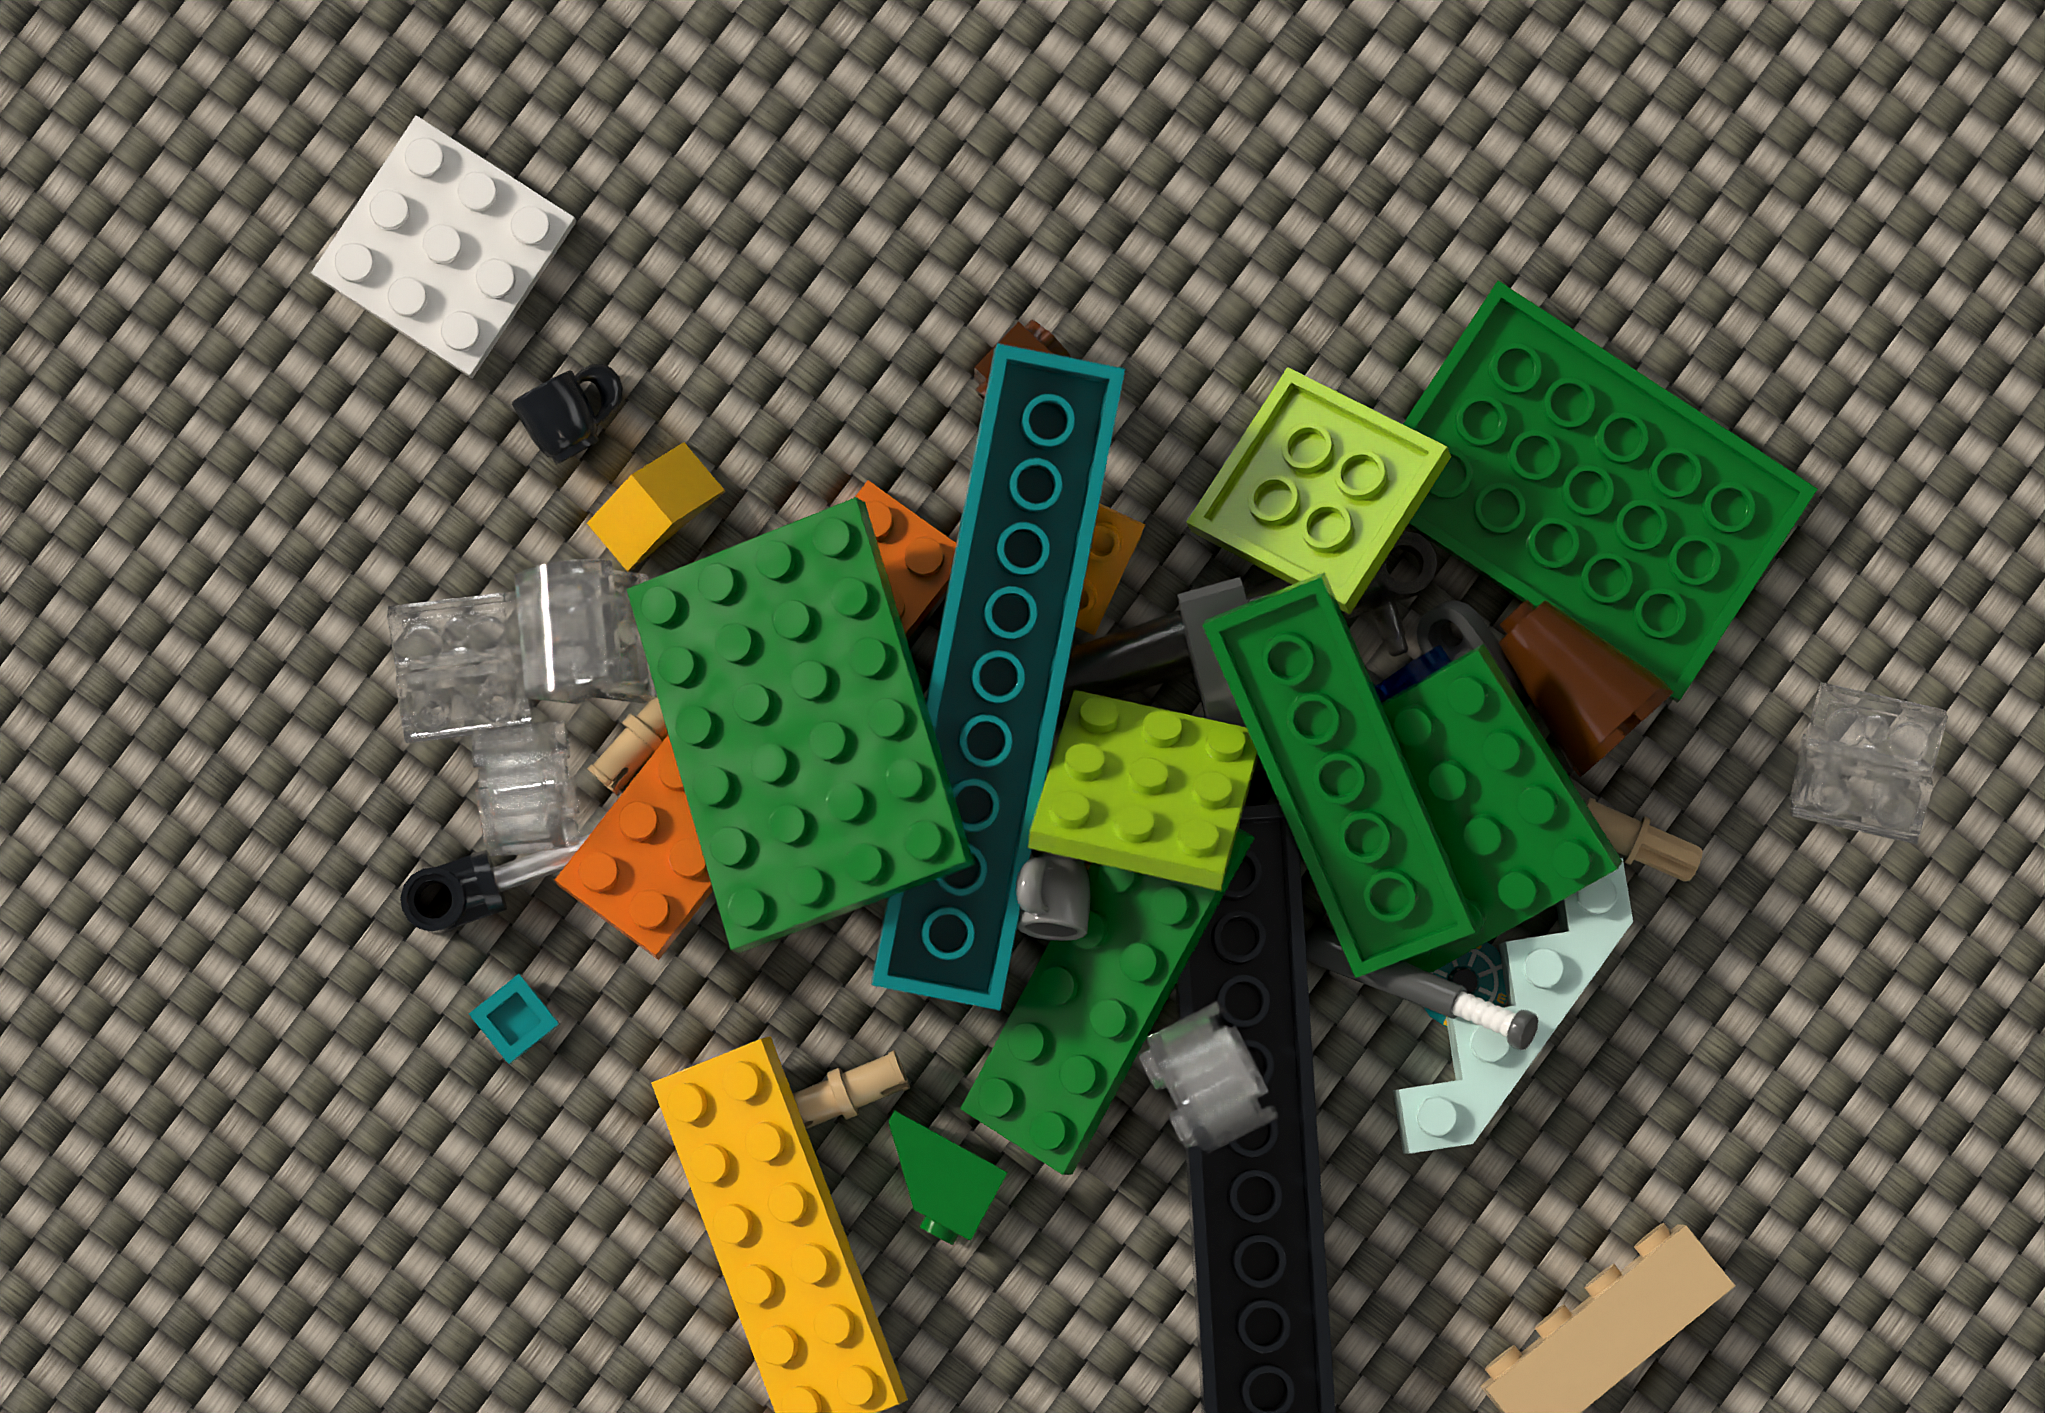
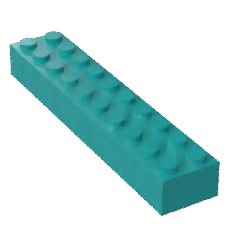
(1004, 661)

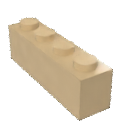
(1611, 1330)

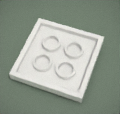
(443, 247)

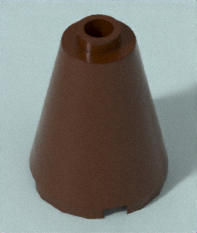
(1578, 682)

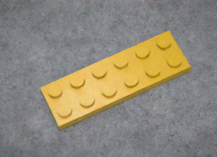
(778, 1234)

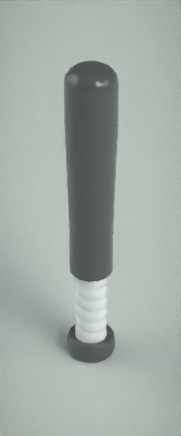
(1424, 989)

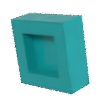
(514, 1019)

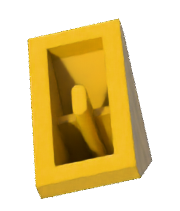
(654, 505)

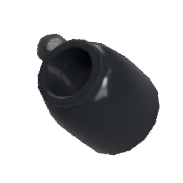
(561, 415)

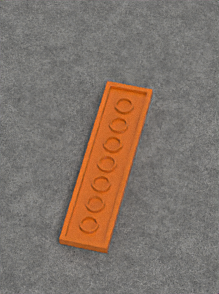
(644, 856)

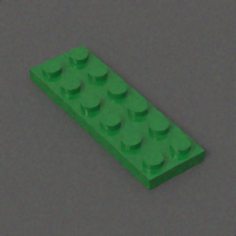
(1339, 775)
(1091, 1011)

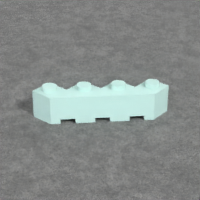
(1540, 977)

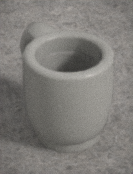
(1053, 897)

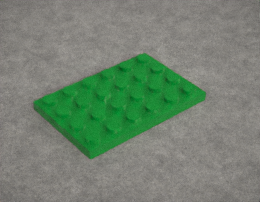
(1597, 489)
(799, 726)

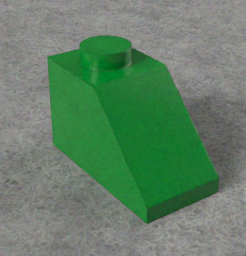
(944, 1180)

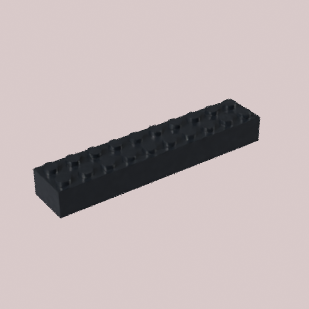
(1261, 1195)

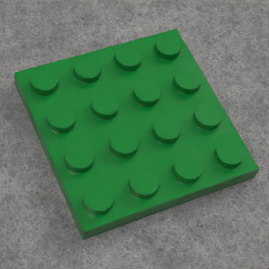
(1495, 799)

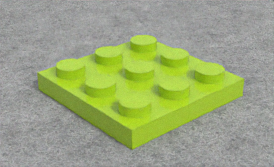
(1318, 488)
(1145, 790)

